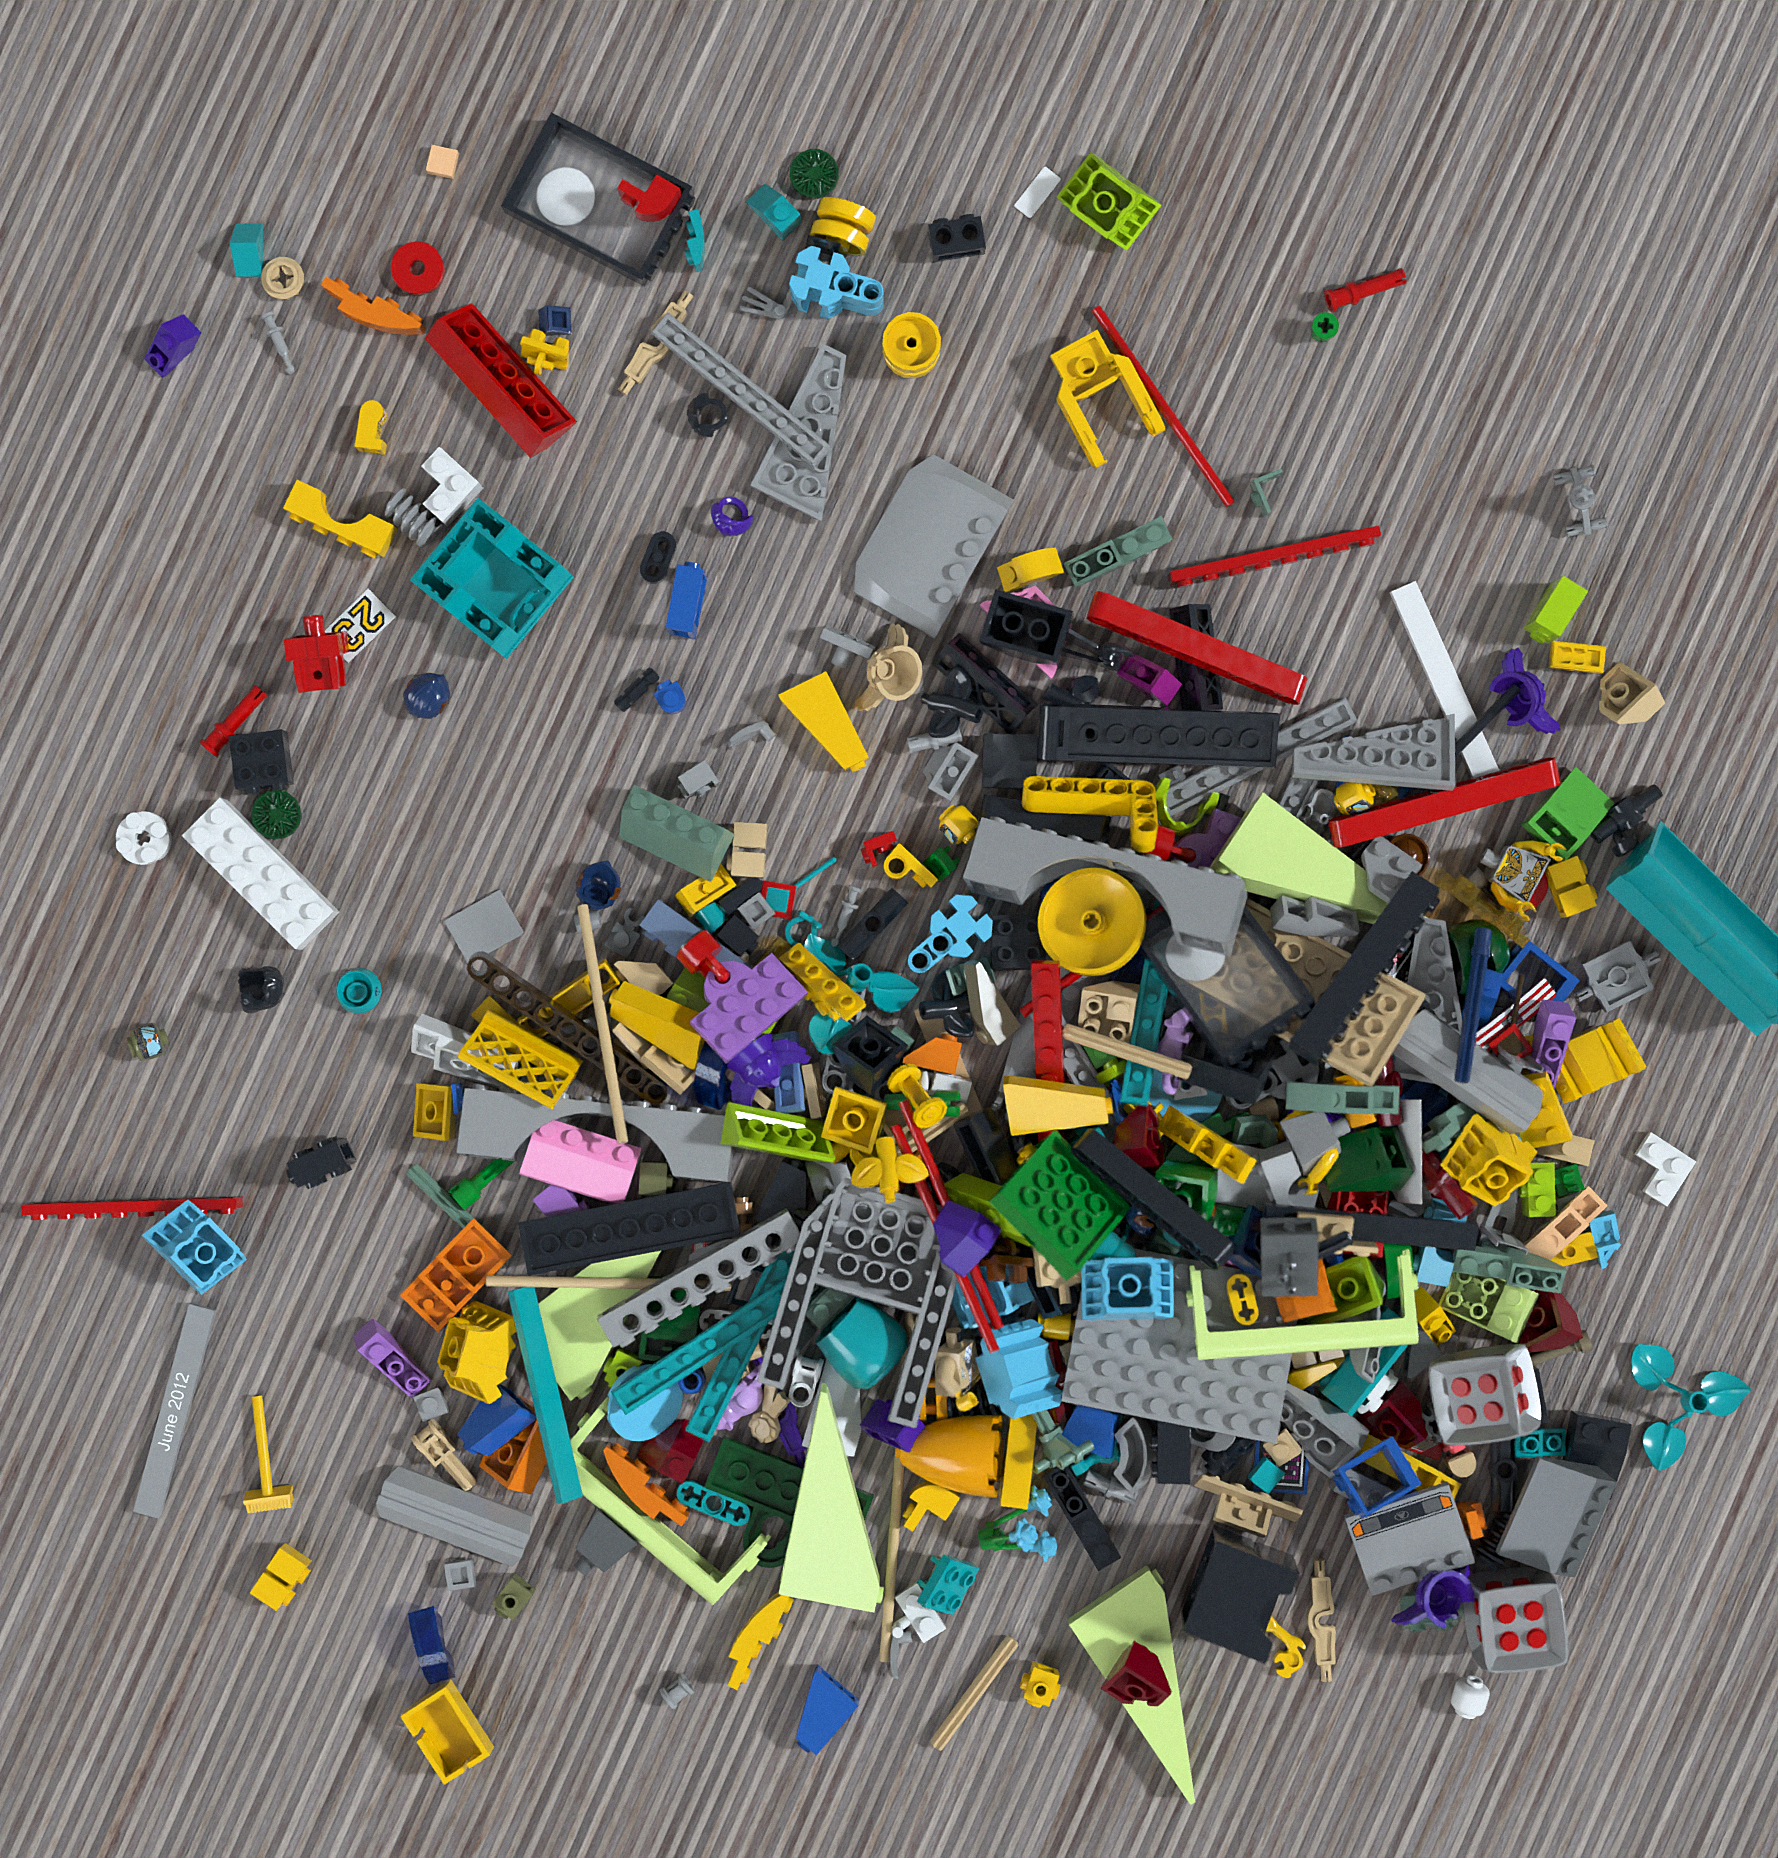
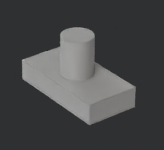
(845, 646)

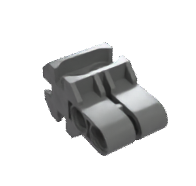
(1283, 1069)

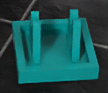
(947, 1584)

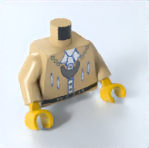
(957, 1369)

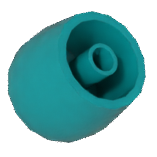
(863, 1343)

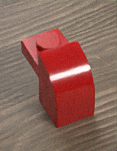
(654, 203)

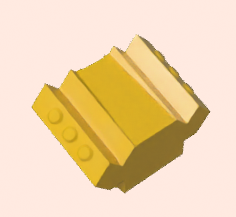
(1597, 1059)
(1489, 1161)
(477, 1351)

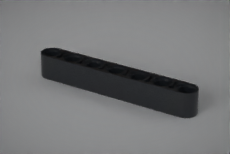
(1153, 1199)

